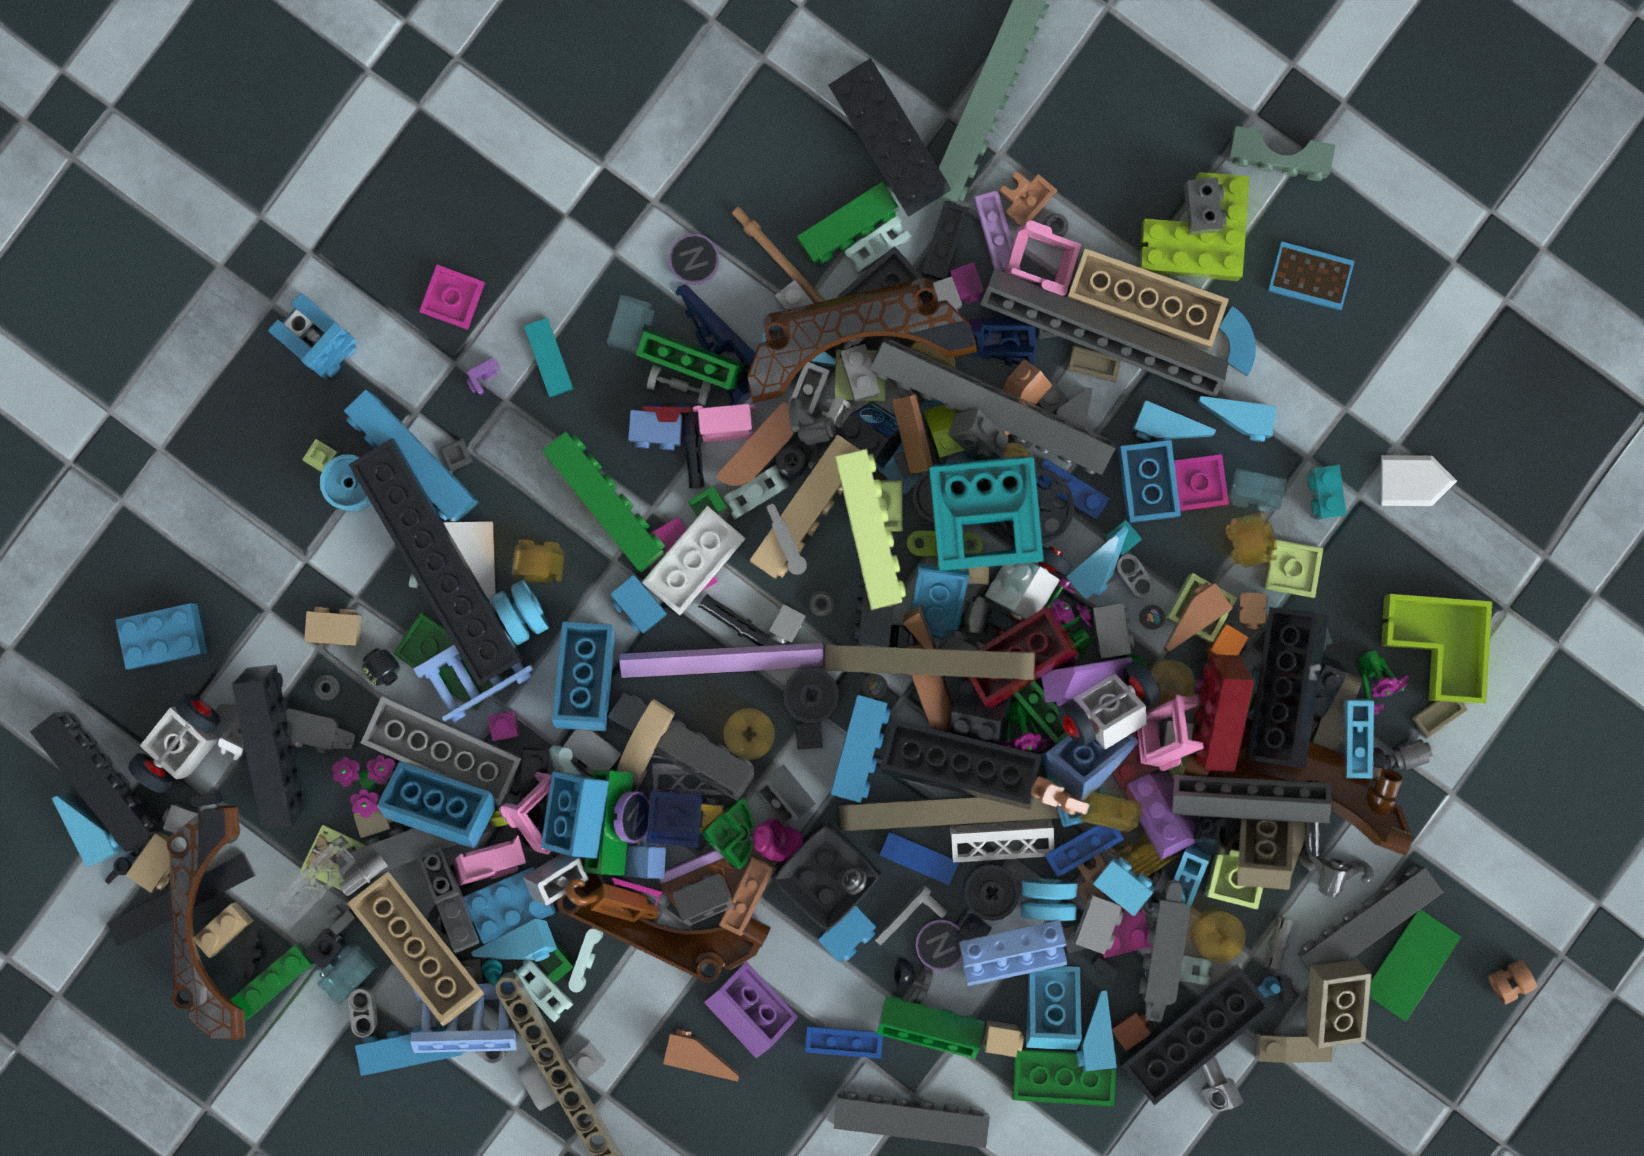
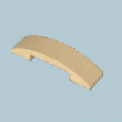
(644, 741)

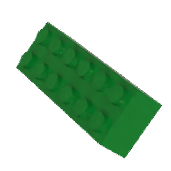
(606, 505)

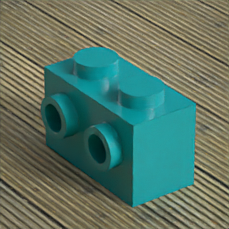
(1327, 492)

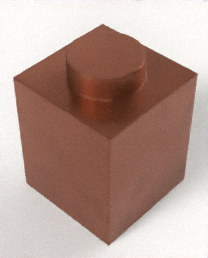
(1131, 1029)

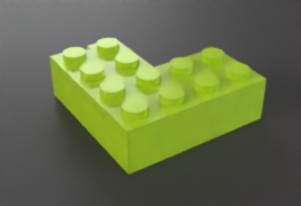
(1206, 255)
(1456, 635)

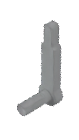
(796, 563)
(920, 896)

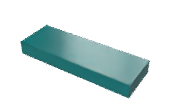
(548, 357)

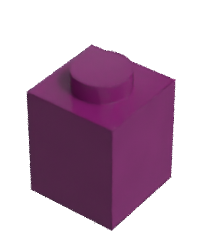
(967, 283)
(504, 725)

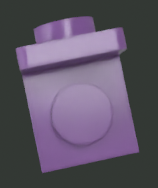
(486, 371)

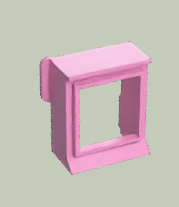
(1043, 234)
(725, 422)
(1149, 740)
(517, 814)
(488, 862)

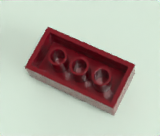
(1038, 635)
(1222, 711)

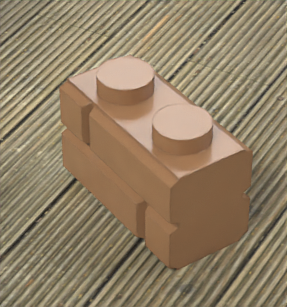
(1253, 610)

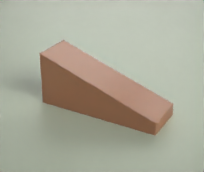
(918, 626)

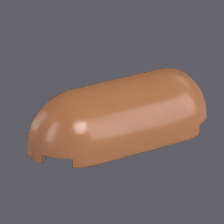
(758, 449)
(933, 698)

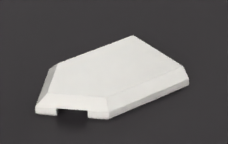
(1413, 480)

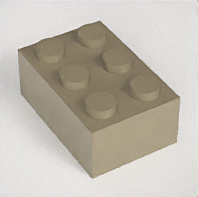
(1265, 853)
(1337, 1003)

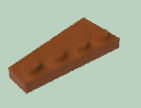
(721, 866)

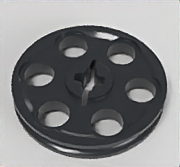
(1045, 497)

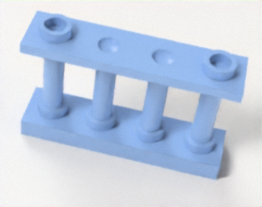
(451, 656)
(1013, 953)
(463, 1041)

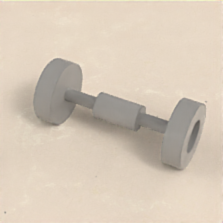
(678, 384)

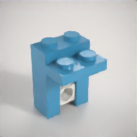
(328, 348)

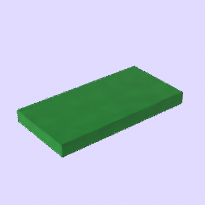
(428, 639)
(1412, 964)
(1058, 1079)

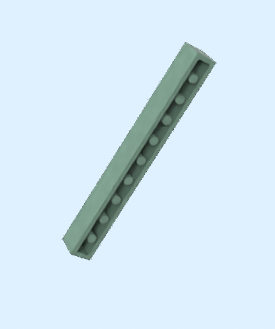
(990, 95)

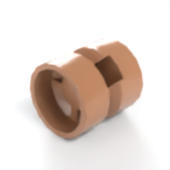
(1519, 976)

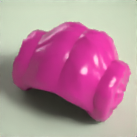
(775, 841)

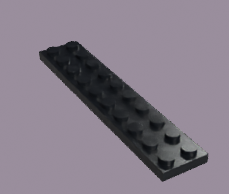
(436, 561)

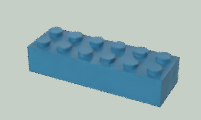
(380, 425)

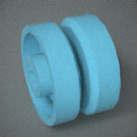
(335, 488)
(524, 610)
(1049, 896)

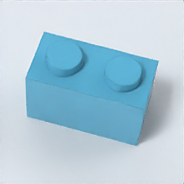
(1124, 885)

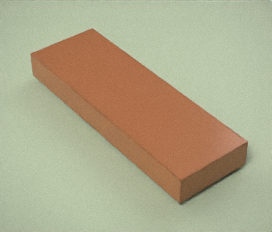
(912, 434)
(747, 895)

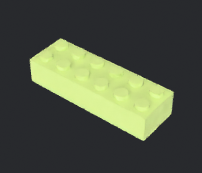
(868, 529)

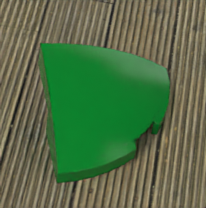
(731, 833)

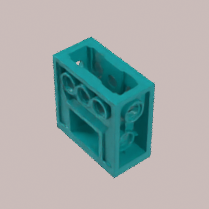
(979, 506)

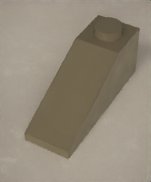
(1289, 1048)

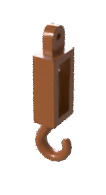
(614, 902)

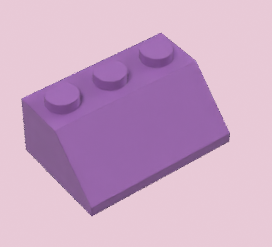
(1067, 683)
(1165, 830)
(751, 1010)

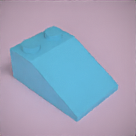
(86, 830)
(1054, 1009)

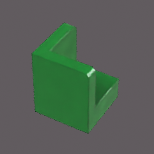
(708, 498)
(557, 964)

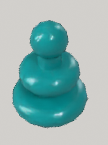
(492, 971)

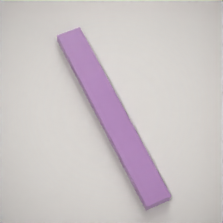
(721, 660)

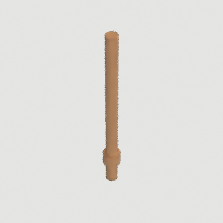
(752, 228)

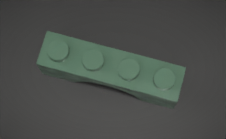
(1249, 148)

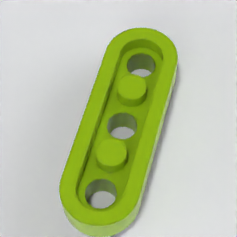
(930, 543)

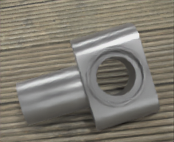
(1221, 1092)

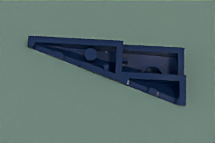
(720, 339)
(1005, 339)

